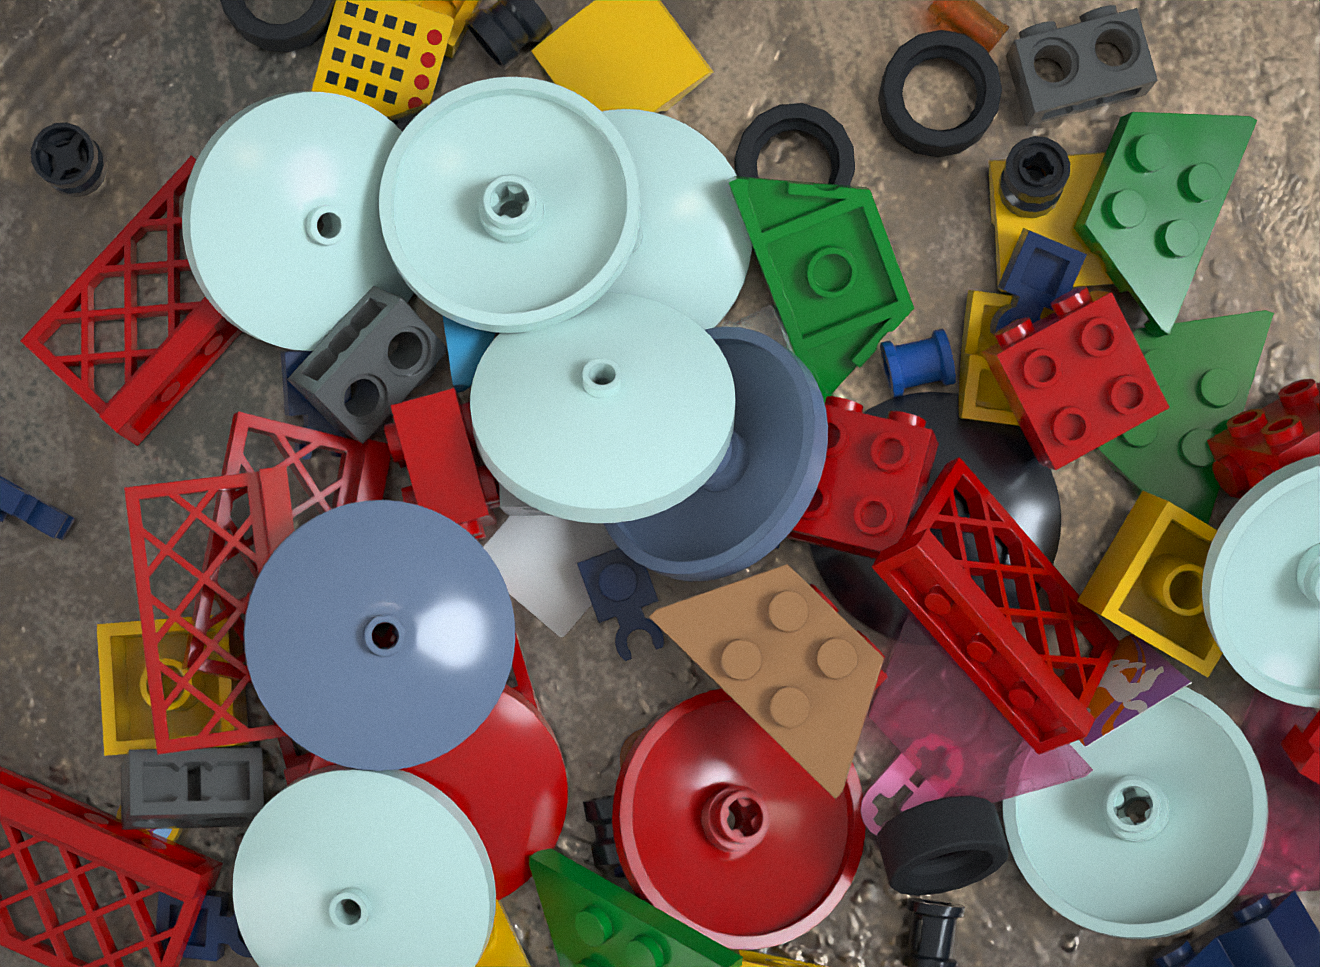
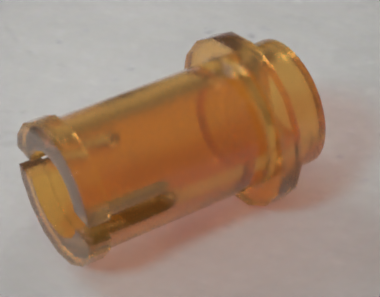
(969, 19)

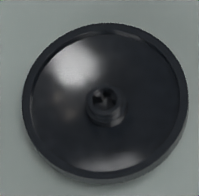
(999, 460)

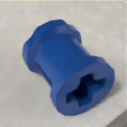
(918, 363)

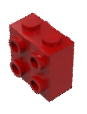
(1074, 376)
(1267, 438)
(440, 452)
(869, 480)

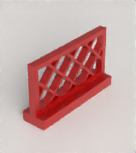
(167, 369)
(359, 479)
(271, 524)
(979, 626)
(98, 837)

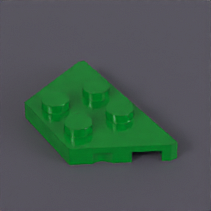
(1160, 203)
(824, 270)
(1206, 380)
(609, 927)

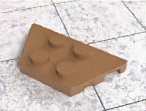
(784, 664)

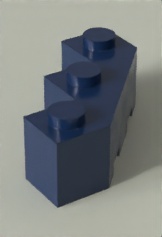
(1257, 935)

